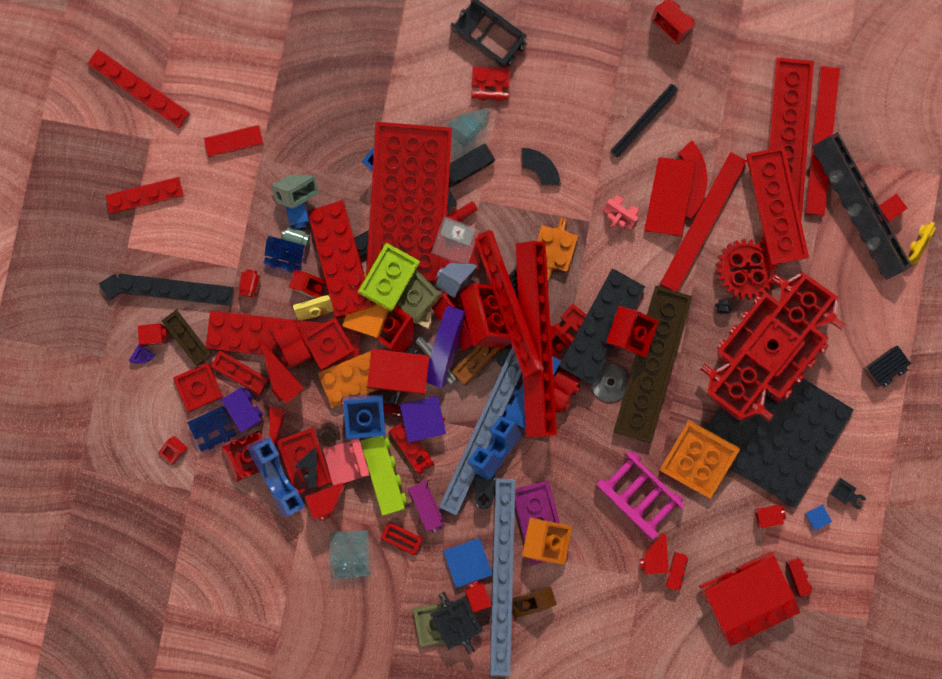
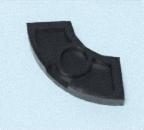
(541, 166)

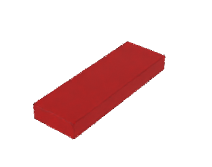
(233, 141)
(240, 373)

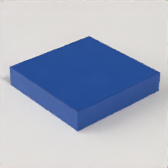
(467, 562)

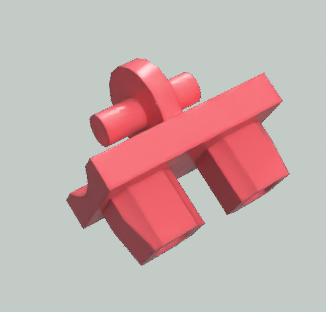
(619, 214)

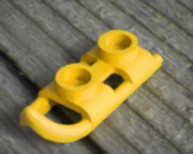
(918, 247)

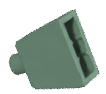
(295, 190)

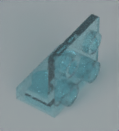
(349, 554)

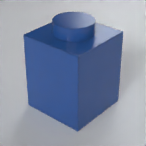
(298, 216)

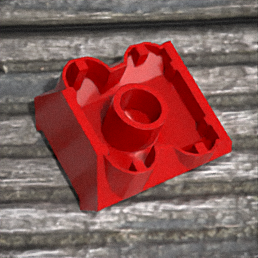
(239, 457)

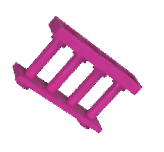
(622, 499)

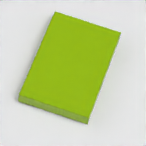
(388, 277)

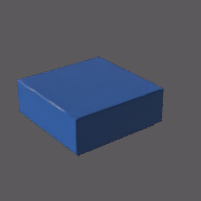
(818, 517)

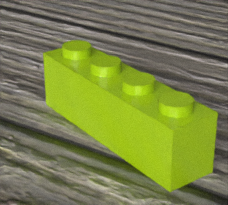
(383, 476)

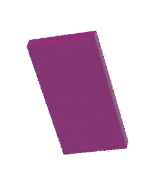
(537, 503)

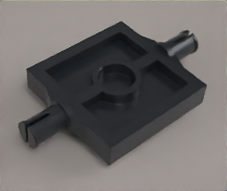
(456, 622)

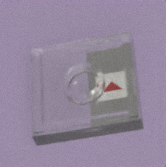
(455, 241)

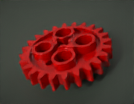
(748, 286)

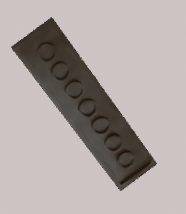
(651, 373)

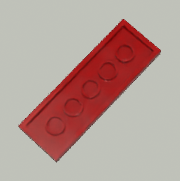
(777, 206)
(339, 258)

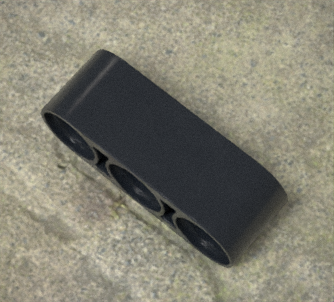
(470, 164)

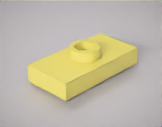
(313, 308)

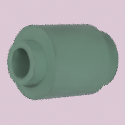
(296, 236)

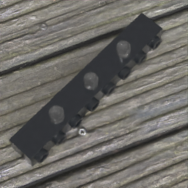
(861, 206)

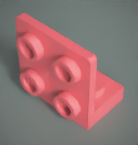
(346, 461)

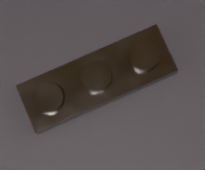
(186, 337)

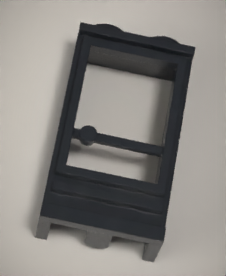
(470, 18)

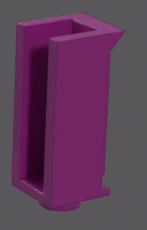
(426, 506)

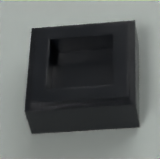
(109, 286)

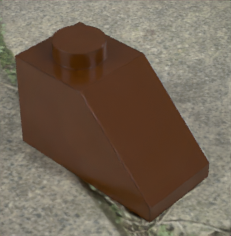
(533, 602)

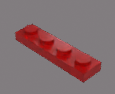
(144, 195)

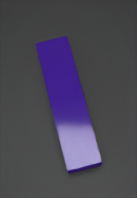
(444, 346)

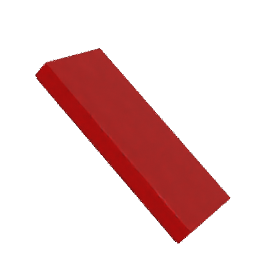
(670, 196)

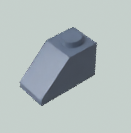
(455, 277)

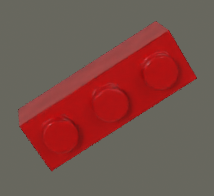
(676, 571)
(799, 577)

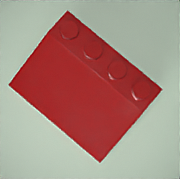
(751, 601)

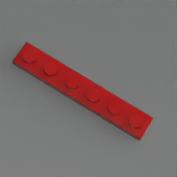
(138, 88)

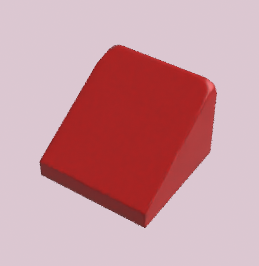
(172, 450)

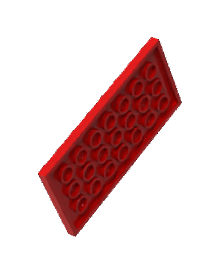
(409, 192)

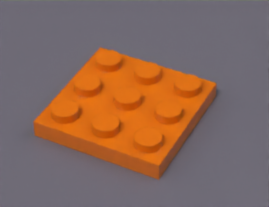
(699, 459)

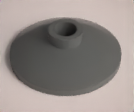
(614, 392)

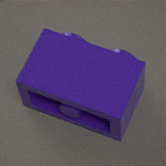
(242, 409)

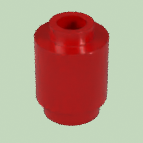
(249, 283)

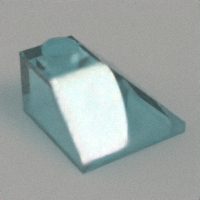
(468, 125)

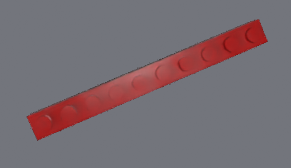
(534, 304)

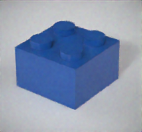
(364, 416)

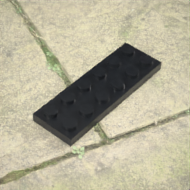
(589, 347)

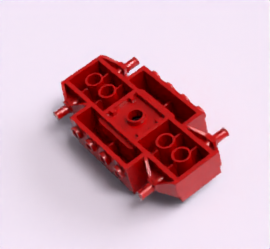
(755, 369)

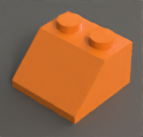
(547, 541)

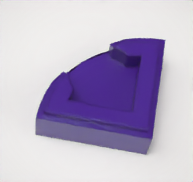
(141, 355)

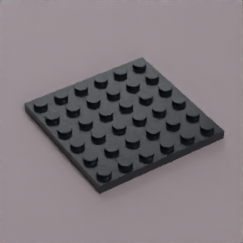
(788, 448)

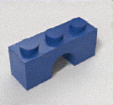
(504, 437)

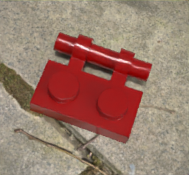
(490, 78)
(573, 318)

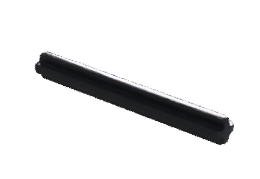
(644, 120)

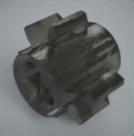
(328, 434)

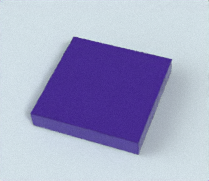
(423, 419)

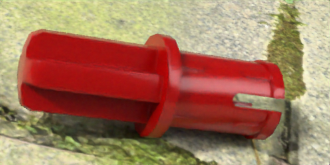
(464, 212)

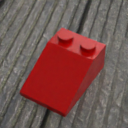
(283, 382)

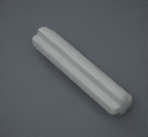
(427, 349)

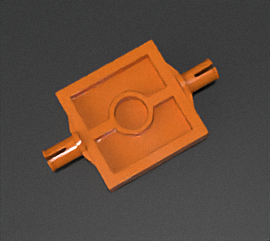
(559, 246)

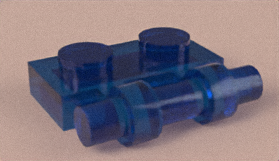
(285, 251)
(208, 423)

